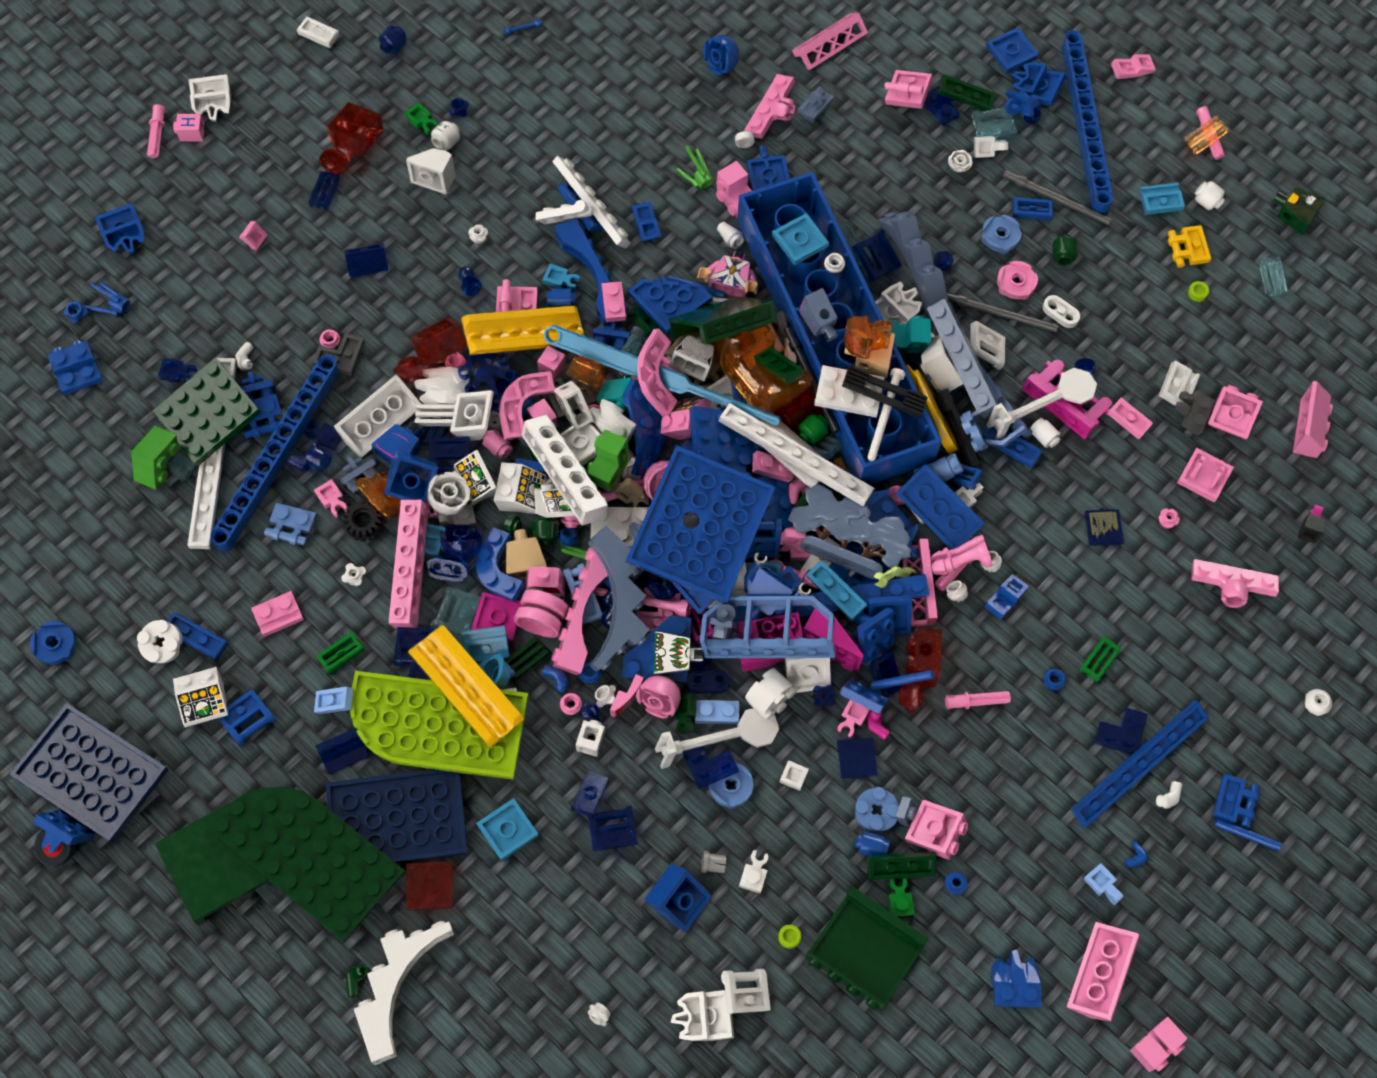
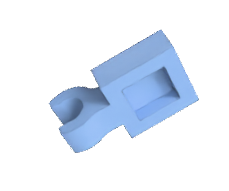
(1102, 882)

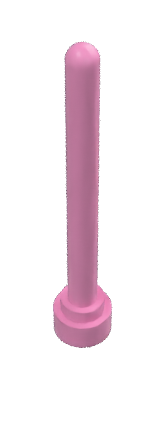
(682, 607)

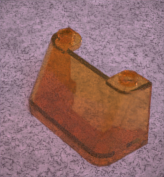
(753, 381)

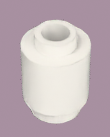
(1045, 433)

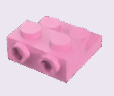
(1235, 412)
(937, 829)

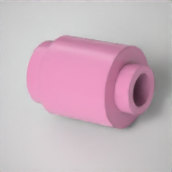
(496, 444)

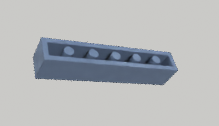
(963, 357)

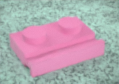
(277, 614)

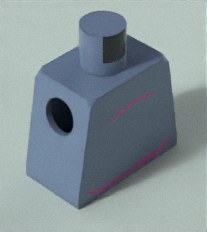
(819, 314)

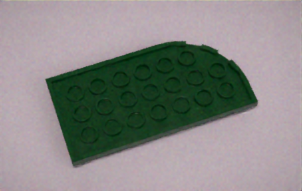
(308, 855)

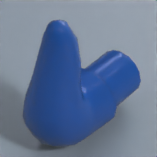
(1138, 859)

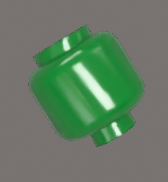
(813, 429)

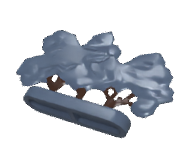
(849, 523)

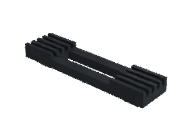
(912, 404)
(947, 407)

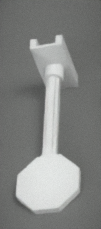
(1074, 386)
(751, 728)

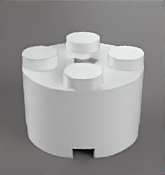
(770, 694)

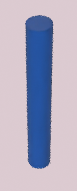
(714, 292)
(905, 679)
(1247, 834)

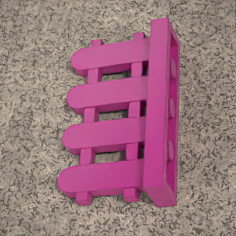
(1068, 412)

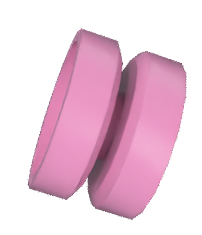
(541, 613)

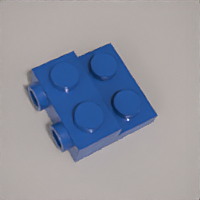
(74, 367)

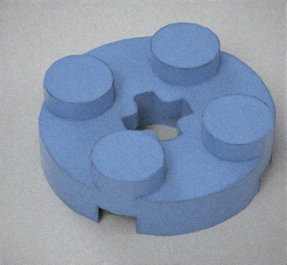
(998, 243)
(972, 428)
(738, 796)
(876, 822)

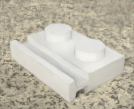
(1178, 380)

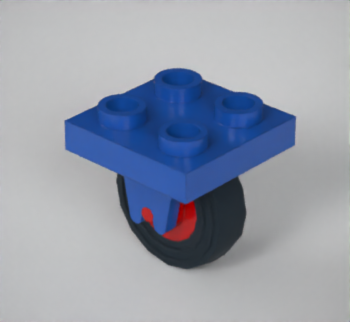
(59, 837)

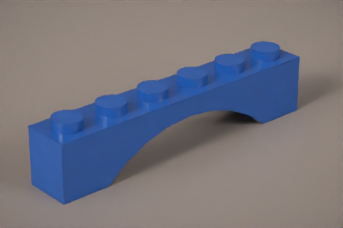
(574, 242)

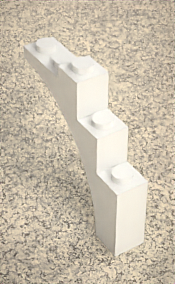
(377, 1015)

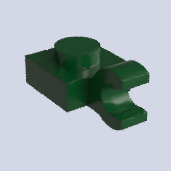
(643, 321)

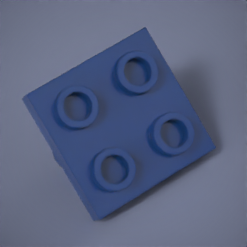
(875, 633)

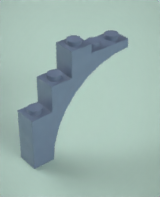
(929, 279)
(625, 596)

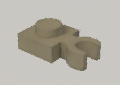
(629, 492)

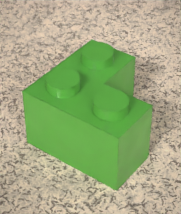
(151, 456)
(611, 460)

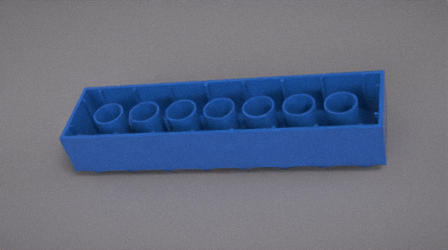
(907, 439)

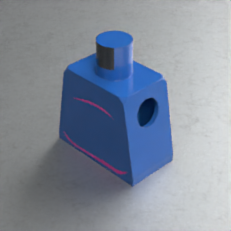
(397, 439)

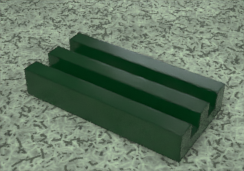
(539, 647)

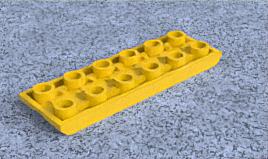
(517, 329)
(466, 686)

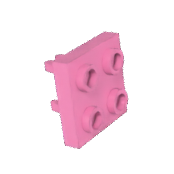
(1205, 475)

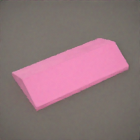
(1103, 972)

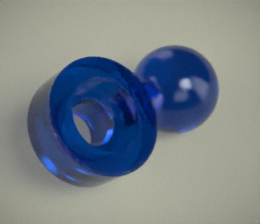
(469, 285)

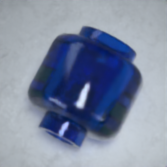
(392, 39)

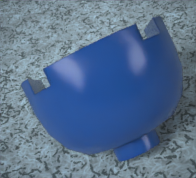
(721, 54)

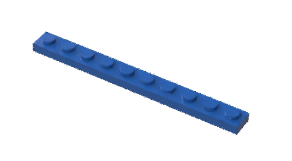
(914, 586)

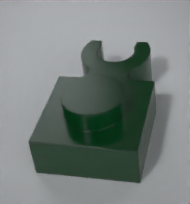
(685, 713)

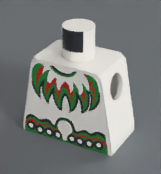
(571, 399)
(673, 653)

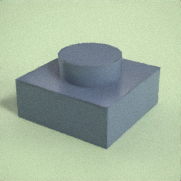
(906, 811)

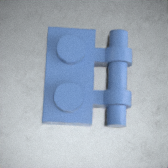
(290, 518)

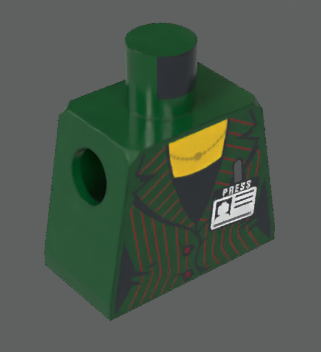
(1298, 208)

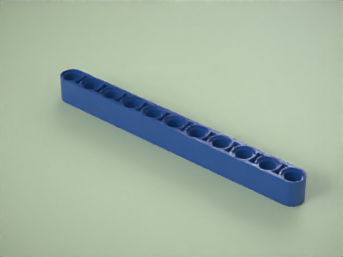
(1087, 122)
(276, 461)

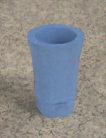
(945, 467)

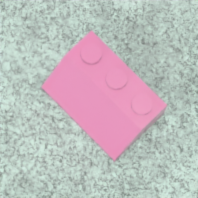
(1313, 421)

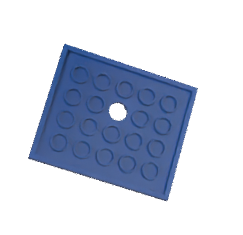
(736, 451)
(728, 516)

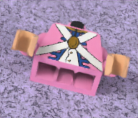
(731, 275)

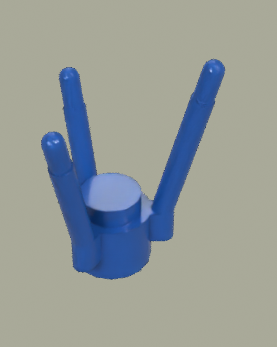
(117, 302)

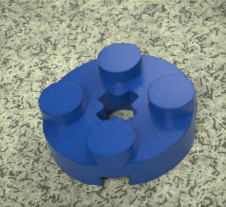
(62, 651)

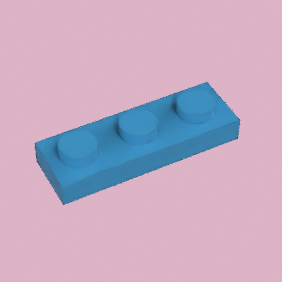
(836, 590)

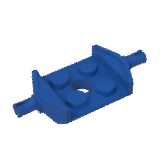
(883, 506)

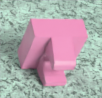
(253, 235)

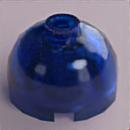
(461, 542)

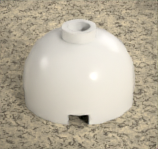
(448, 493)

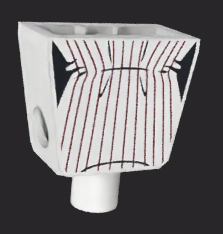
(692, 357)

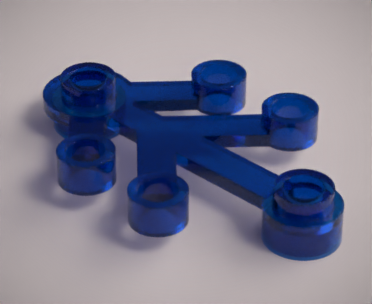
(486, 371)

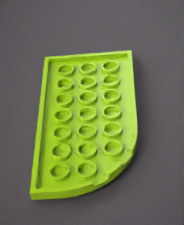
(419, 727)

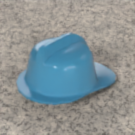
(497, 670)

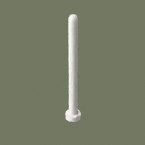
(897, 375)

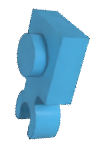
(558, 276)

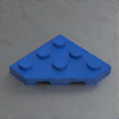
(668, 299)
(642, 414)
(641, 657)

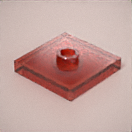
(429, 886)

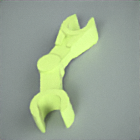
(894, 571)

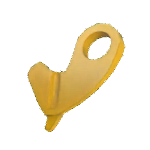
(943, 429)

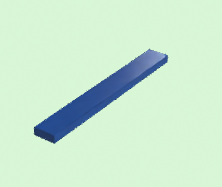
(1139, 764)

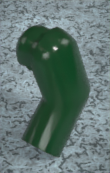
(353, 978)

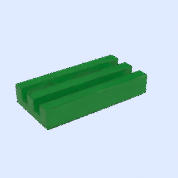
(329, 669)
(1090, 672)

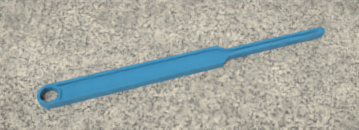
(628, 364)

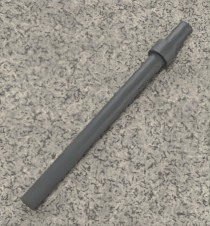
(1021, 181)
(961, 301)

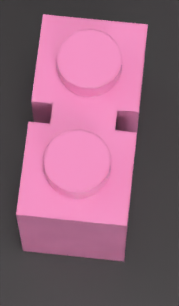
(1158, 1045)

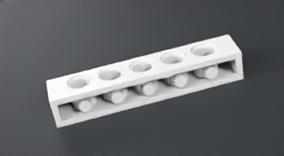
(564, 470)

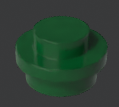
(512, 524)

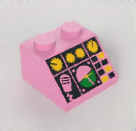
(678, 422)

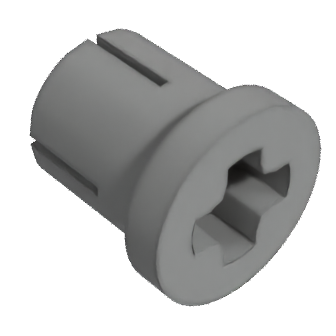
(708, 862)

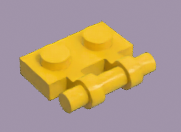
(1194, 243)

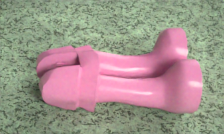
(949, 560)

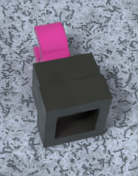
(1312, 525)

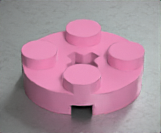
(1017, 290)

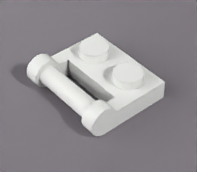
(990, 340)
(746, 999)

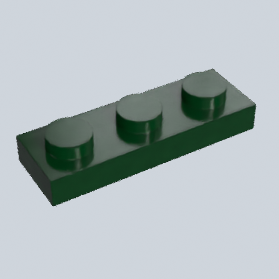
(966, 93)
(779, 365)
(901, 865)

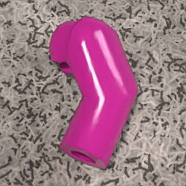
(876, 726)

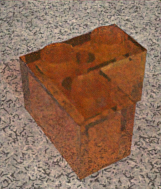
(587, 371)

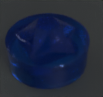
(1086, 365)

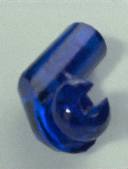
(660, 592)

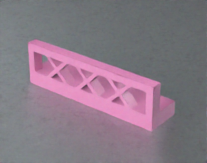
(825, 36)
(924, 568)

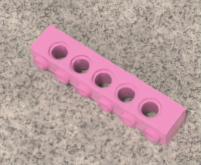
(409, 564)

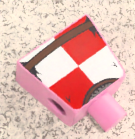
(546, 580)

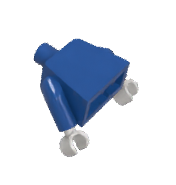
(764, 582)

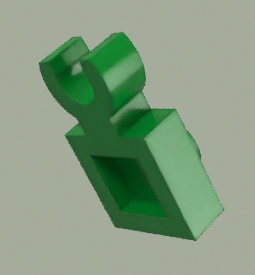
(420, 116)
(900, 902)

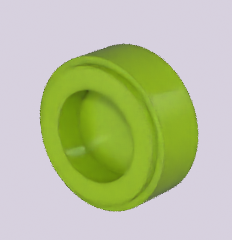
(1198, 291)
(789, 936)

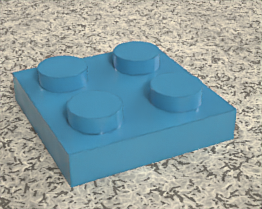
(800, 239)
(507, 829)

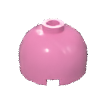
(659, 695)

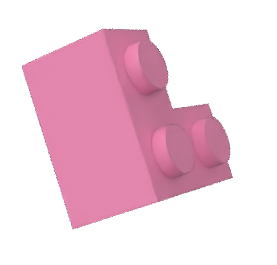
(730, 184)

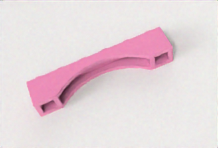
(572, 650)

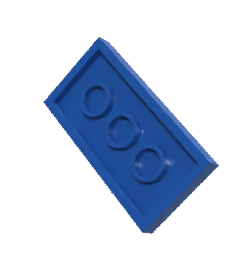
(939, 508)

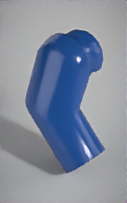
(558, 676)

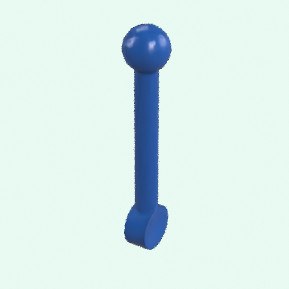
(537, 23)

